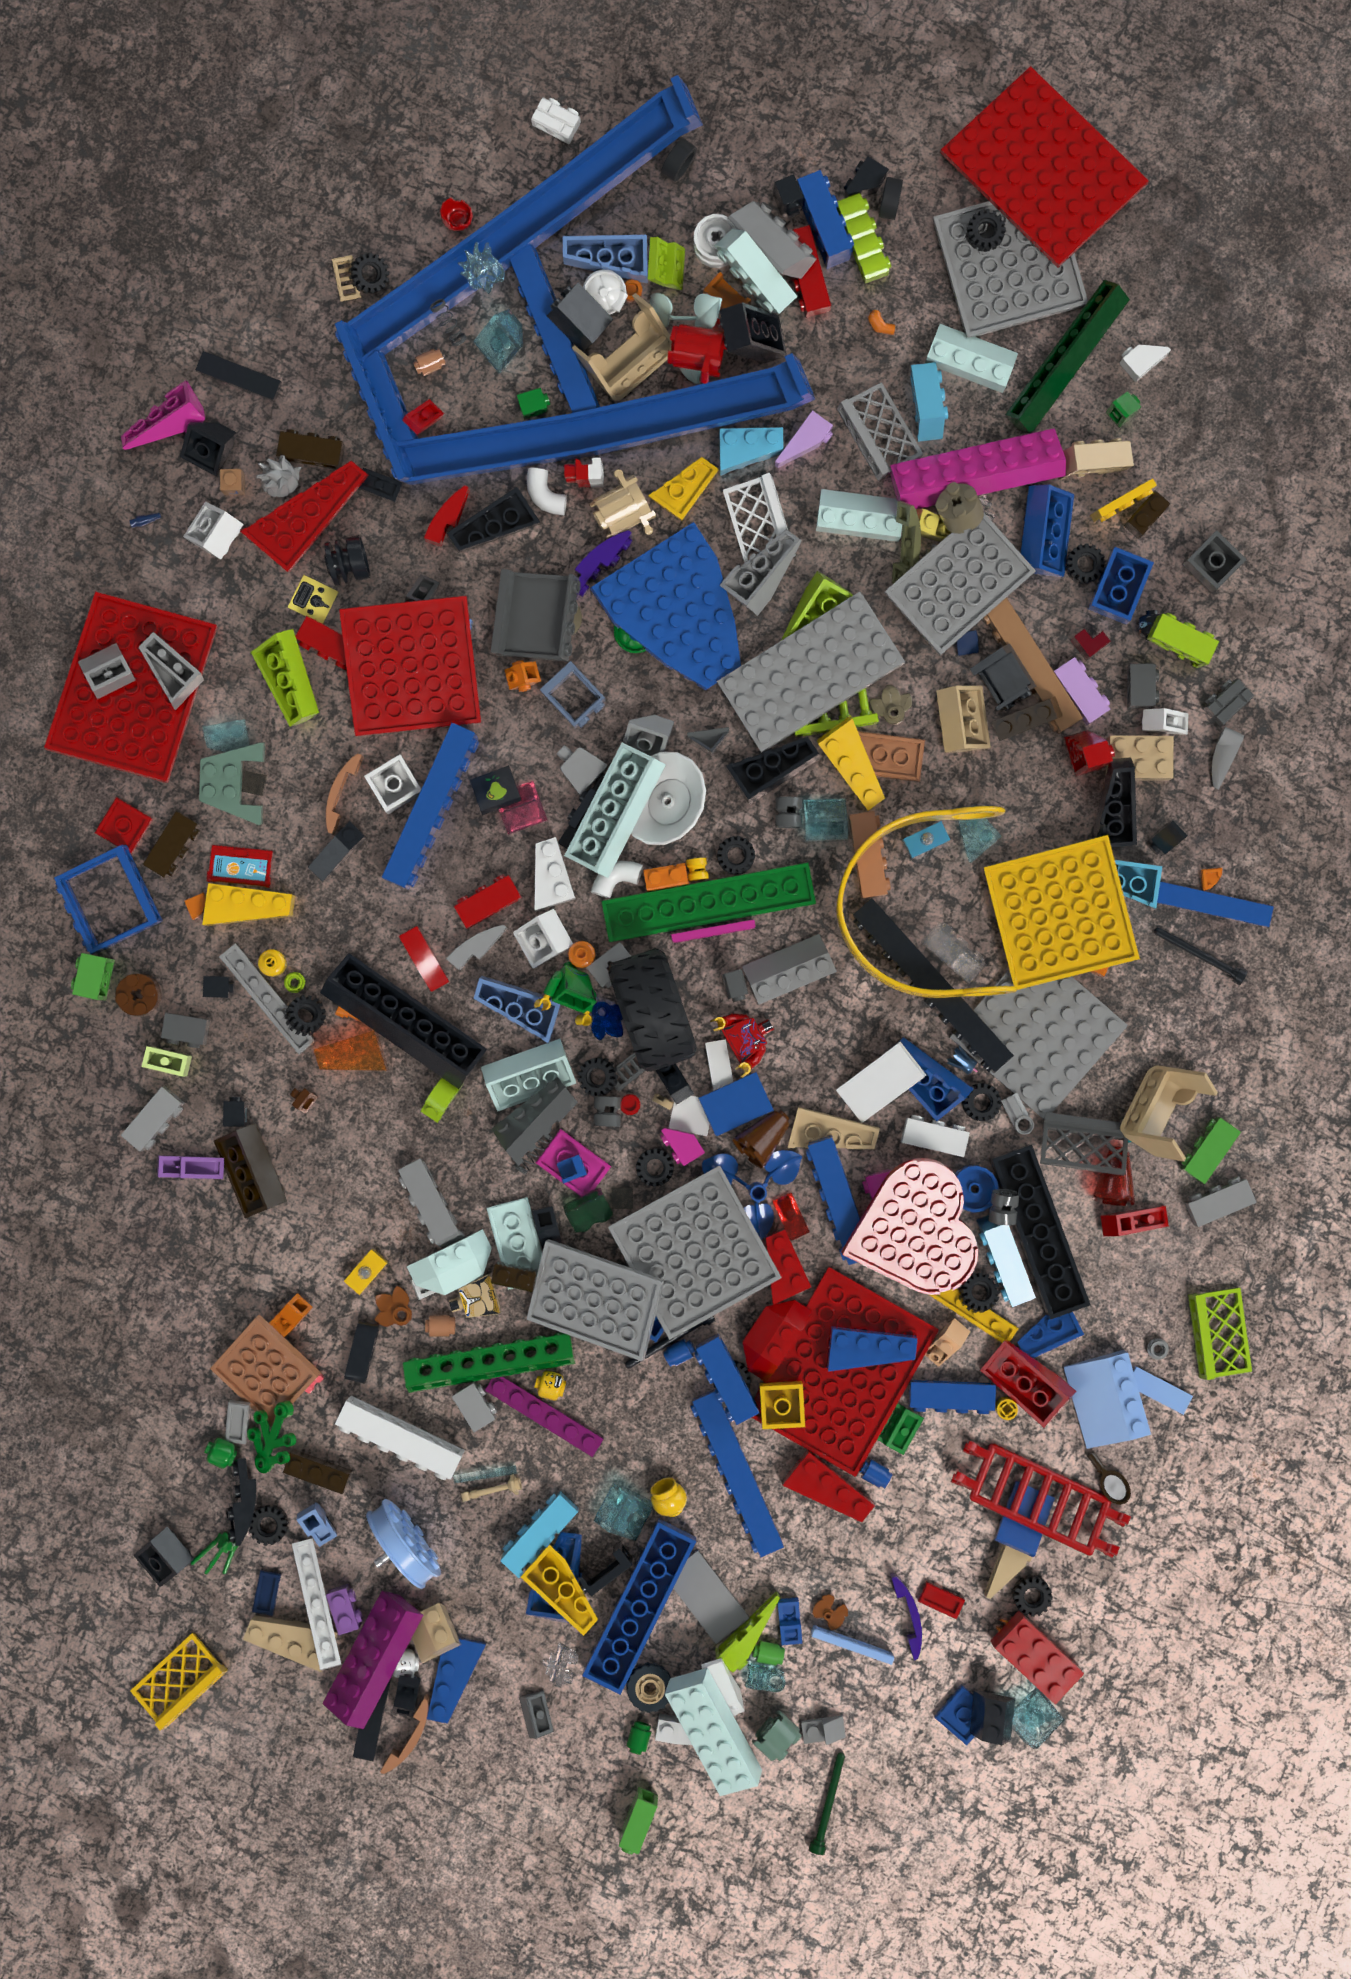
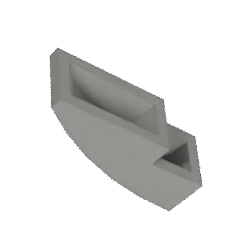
(476, 945)

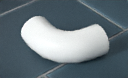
(542, 495)
(622, 871)

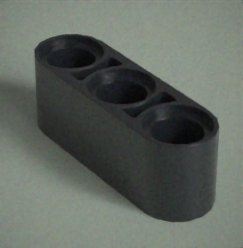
(362, 1351)

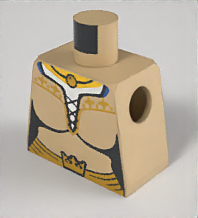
(477, 1298)

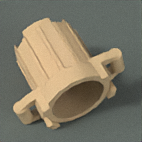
(623, 507)

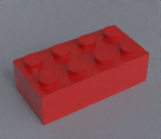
(1037, 1657)

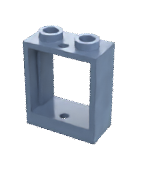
(558, 680)

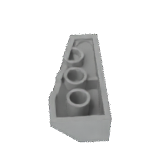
(760, 576)

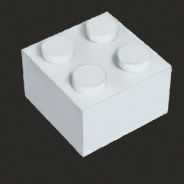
(393, 784)

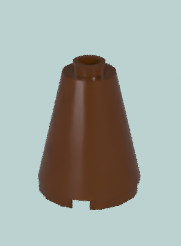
(762, 1138)

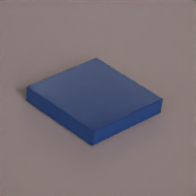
(956, 1714)

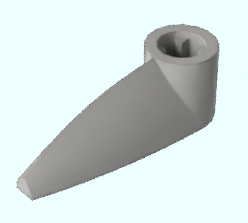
(1224, 754)

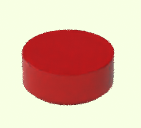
(630, 1104)

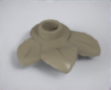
(891, 701)

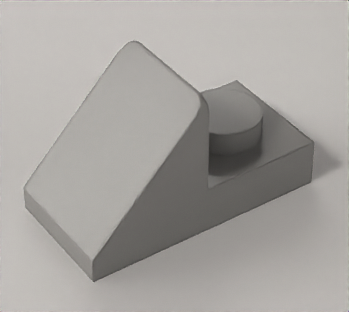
(823, 1729)

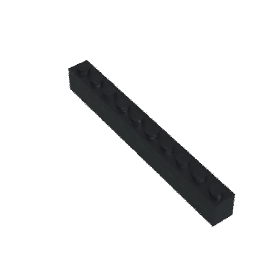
(924, 975)

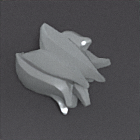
(279, 477)

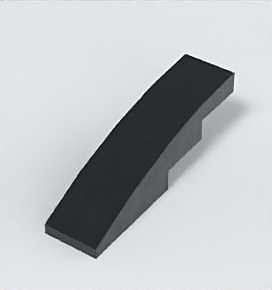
(368, 1737)

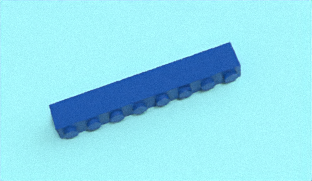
(738, 1474)

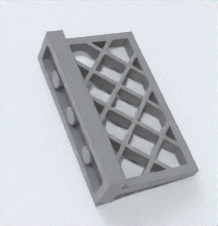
(862, 434)

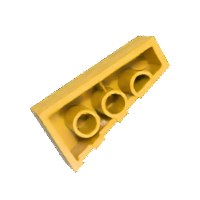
(850, 758)

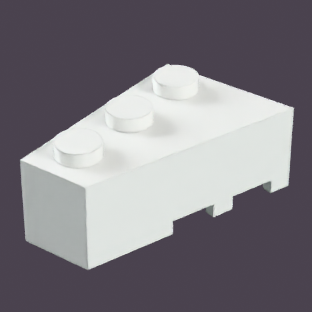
(551, 876)

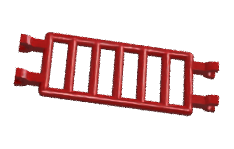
(1031, 1522)

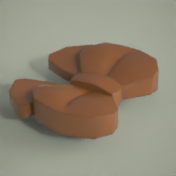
(823, 1609)

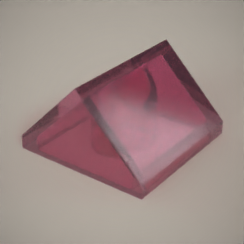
(524, 813)

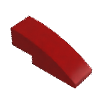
(447, 517)
(424, 958)

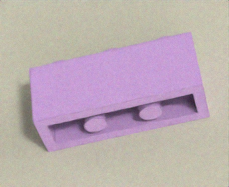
(1082, 690)

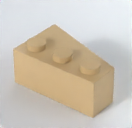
(1098, 457)

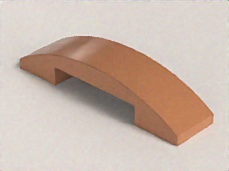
(351, 767)
(397, 1757)

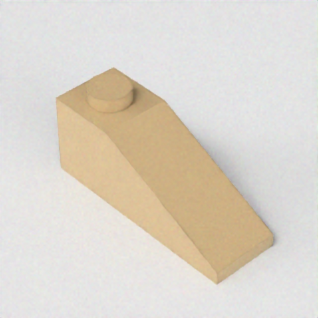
(1007, 1566)

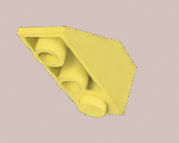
(932, 525)

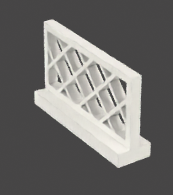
(772, 503)

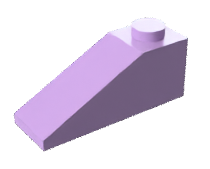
(809, 437)

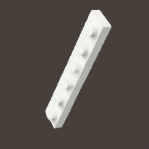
(316, 1604)

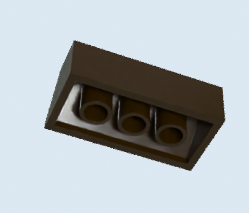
(250, 1170)

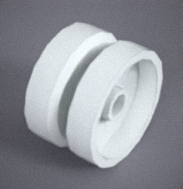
(706, 232)

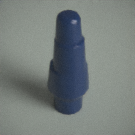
(142, 520)

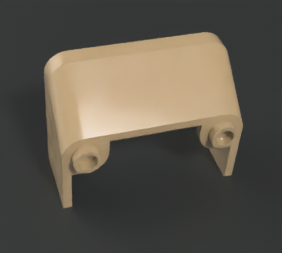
(634, 358)
(1154, 1104)

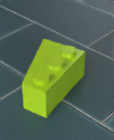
(1183, 639)

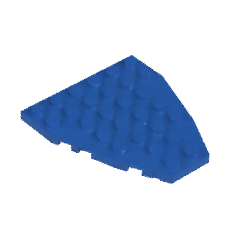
(676, 607)

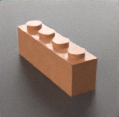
(871, 864)

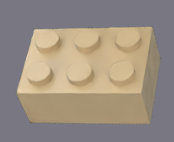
(1149, 754)

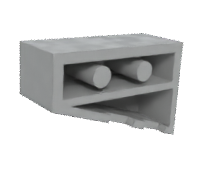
(171, 670)

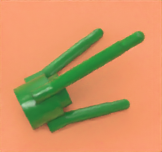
(223, 1546)

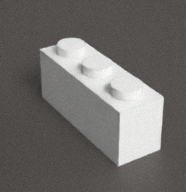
(935, 1136)

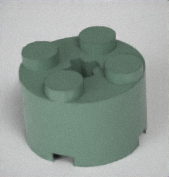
(776, 1736)

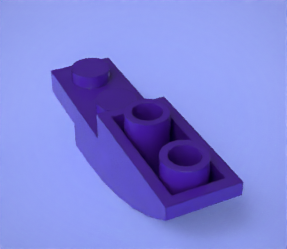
(603, 555)

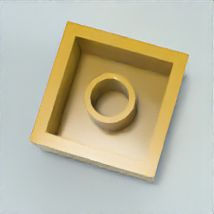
(782, 1405)

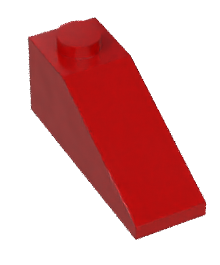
(1134, 1221)

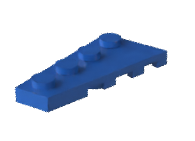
(452, 1677)

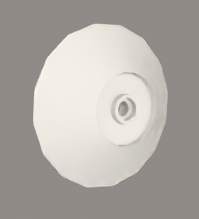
(686, 788)

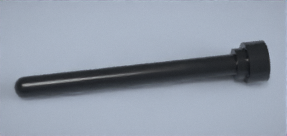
(1236, 974)
(666, 1342)

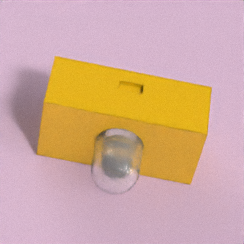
(366, 1271)

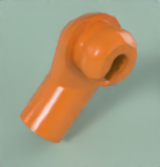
(879, 325)

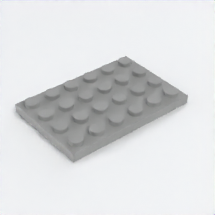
(959, 583)
(595, 1300)

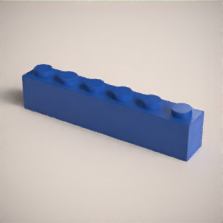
(834, 1189)

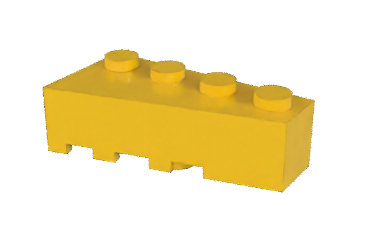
(238, 904)

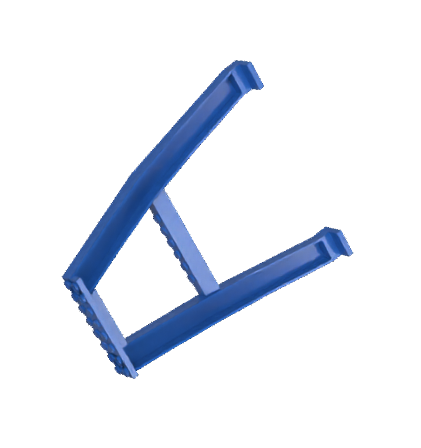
(513, 241)

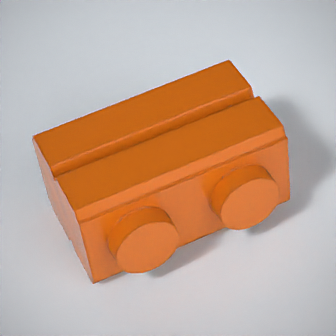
(666, 877)

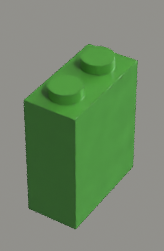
(638, 1821)

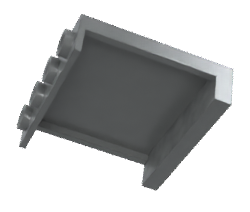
(535, 616)

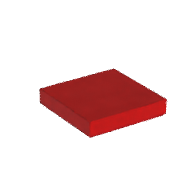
(123, 825)

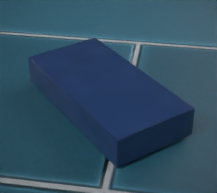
(266, 1592)

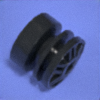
(347, 560)

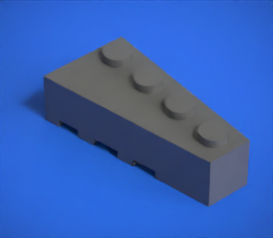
(534, 1119)

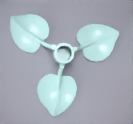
(706, 310)

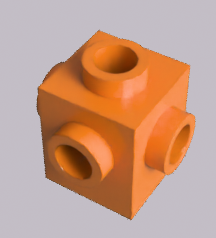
(522, 675)

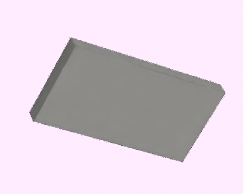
(709, 1598)

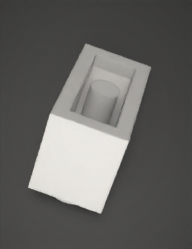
(1142, 359)
(1165, 721)

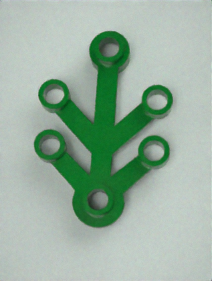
(264, 1460)

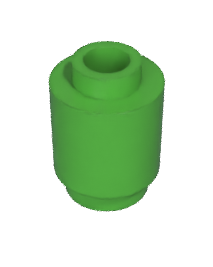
(768, 1653)

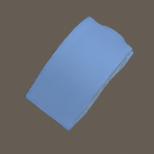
(315, 1523)

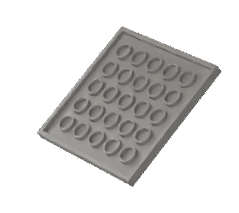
(1005, 283)
(1054, 1035)
(701, 1249)

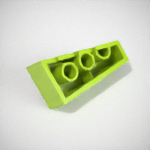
(286, 676)

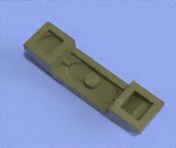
(910, 539)

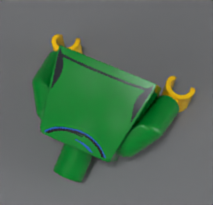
(570, 989)

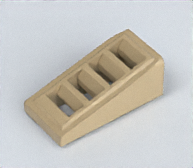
(339, 261)

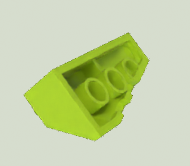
(741, 1642)

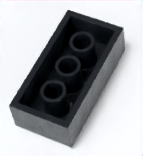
(752, 333)

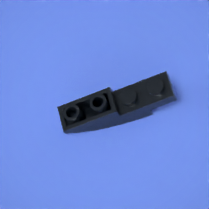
(242, 1511)

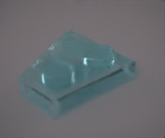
(227, 735)
(977, 836)

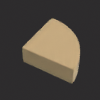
(662, 1101)

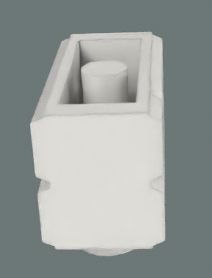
(556, 120)

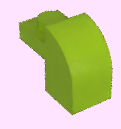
(439, 1100)

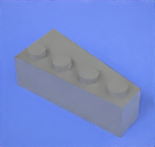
(430, 1203)

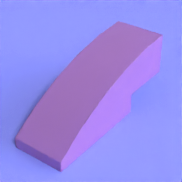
(190, 1167)

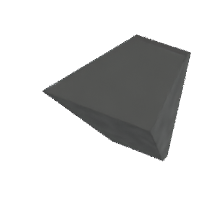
(708, 739)

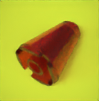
(1115, 1188)

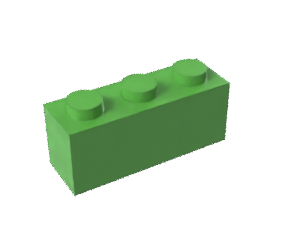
(1210, 1149)

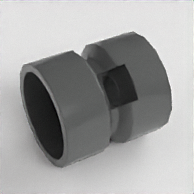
(788, 820)
(608, 1119)
(1004, 1207)

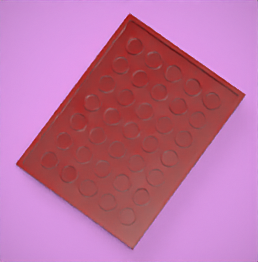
(1044, 166)
(135, 724)
(852, 1405)

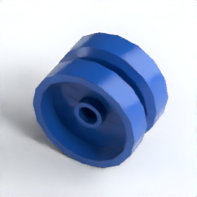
(986, 1182)

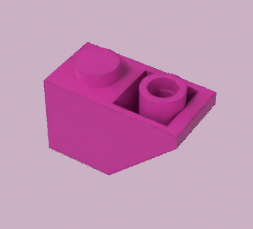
(684, 1144)

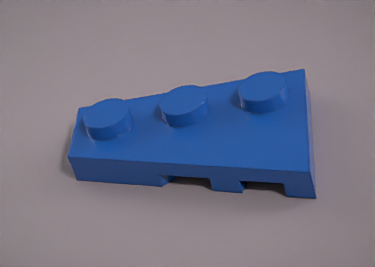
(1050, 1334)

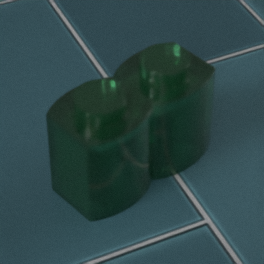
(588, 1210)

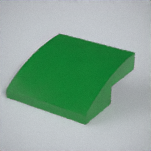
(900, 1429)

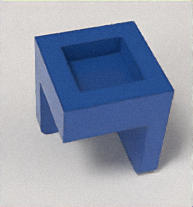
(571, 1168)

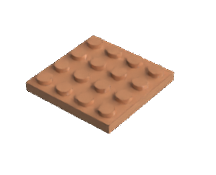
(265, 1368)

